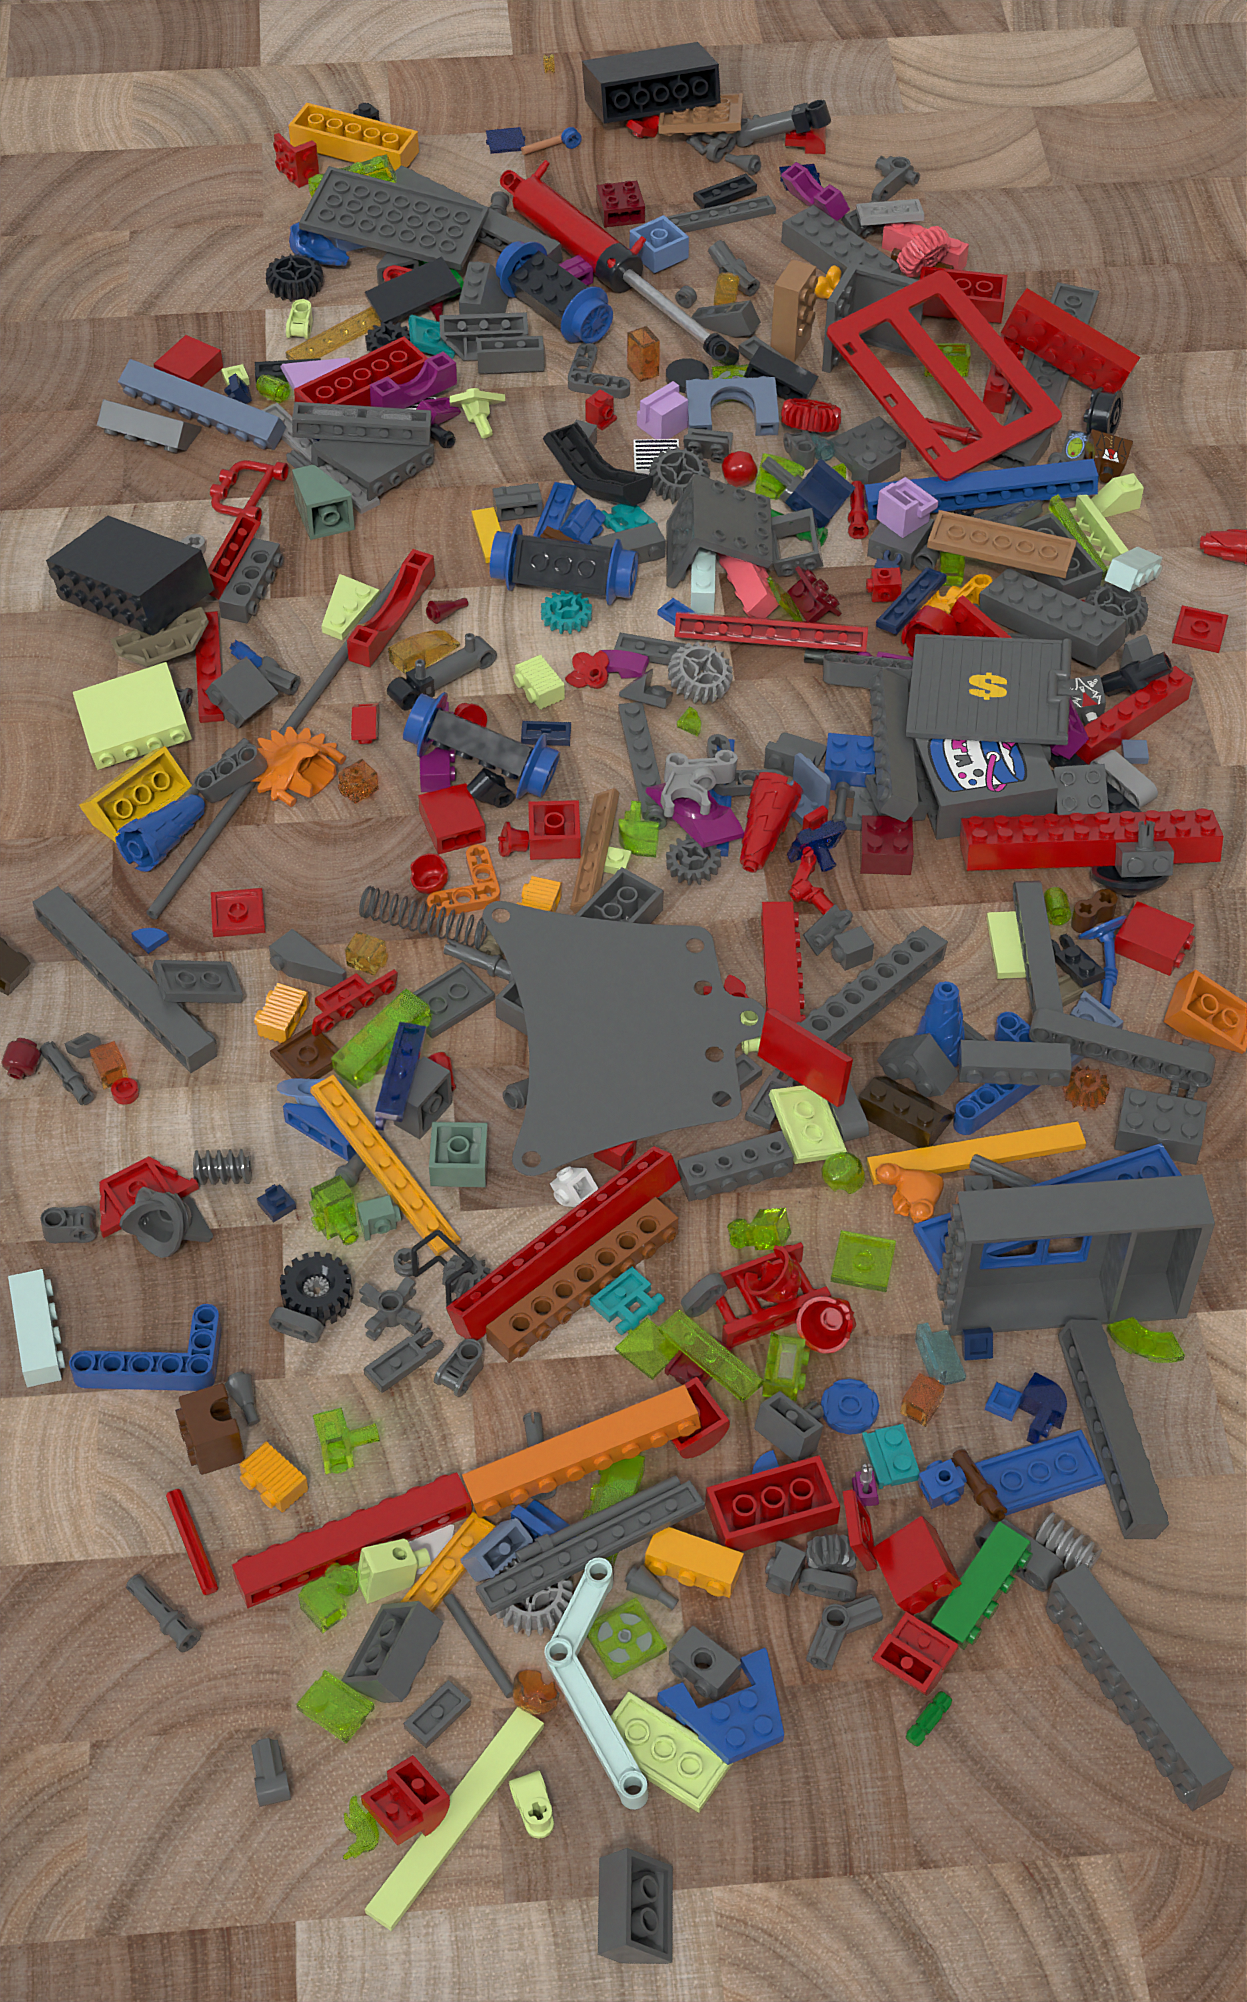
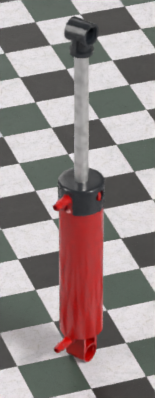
(611, 260)

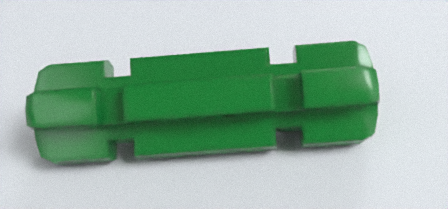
(928, 1718)

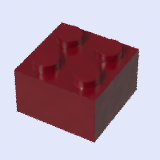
(886, 845)

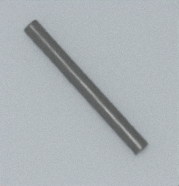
(479, 1645)

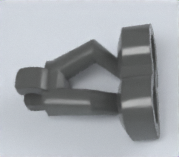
(717, 145)

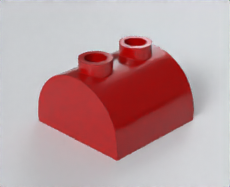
(712, 1421)

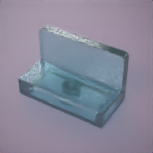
(939, 1355)

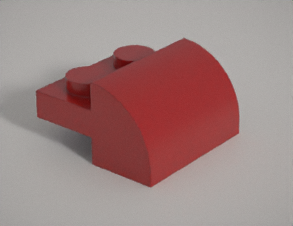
(813, 140)
(916, 1654)
(407, 1801)

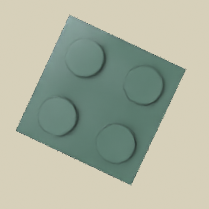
(458, 1154)

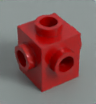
(884, 584)

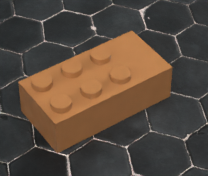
(793, 309)

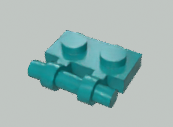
(626, 515)
(621, 1294)

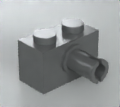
(1145, 856)
(790, 1426)

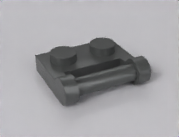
(862, 805)

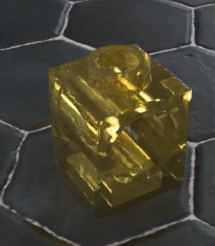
(366, 953)

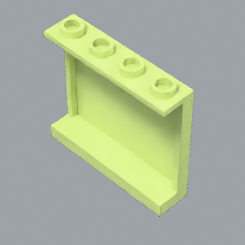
(131, 715)

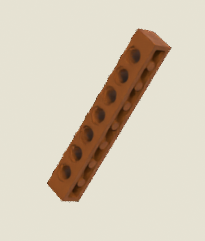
(503, 1332)

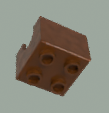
(209, 1430)

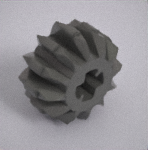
(469, 1278)
(831, 1554)

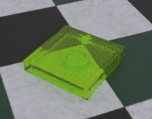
(863, 1261)

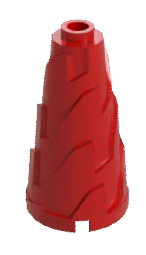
(1228, 544)
(767, 817)

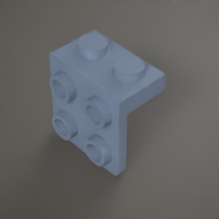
(815, 786)

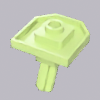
(476, 407)

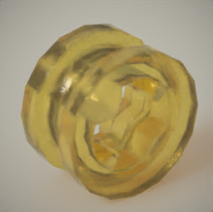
(548, 63)

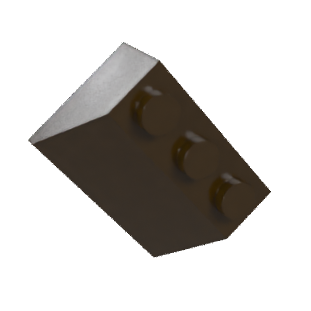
(904, 1112)

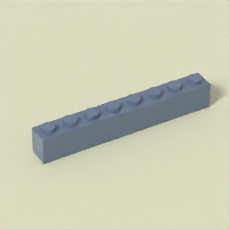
(202, 404)

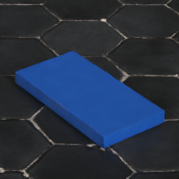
(1043, 1472)

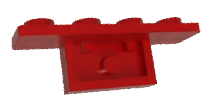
(348, 997)

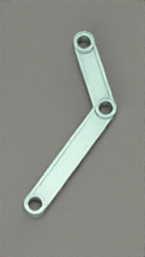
(579, 1690)

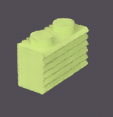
(539, 682)

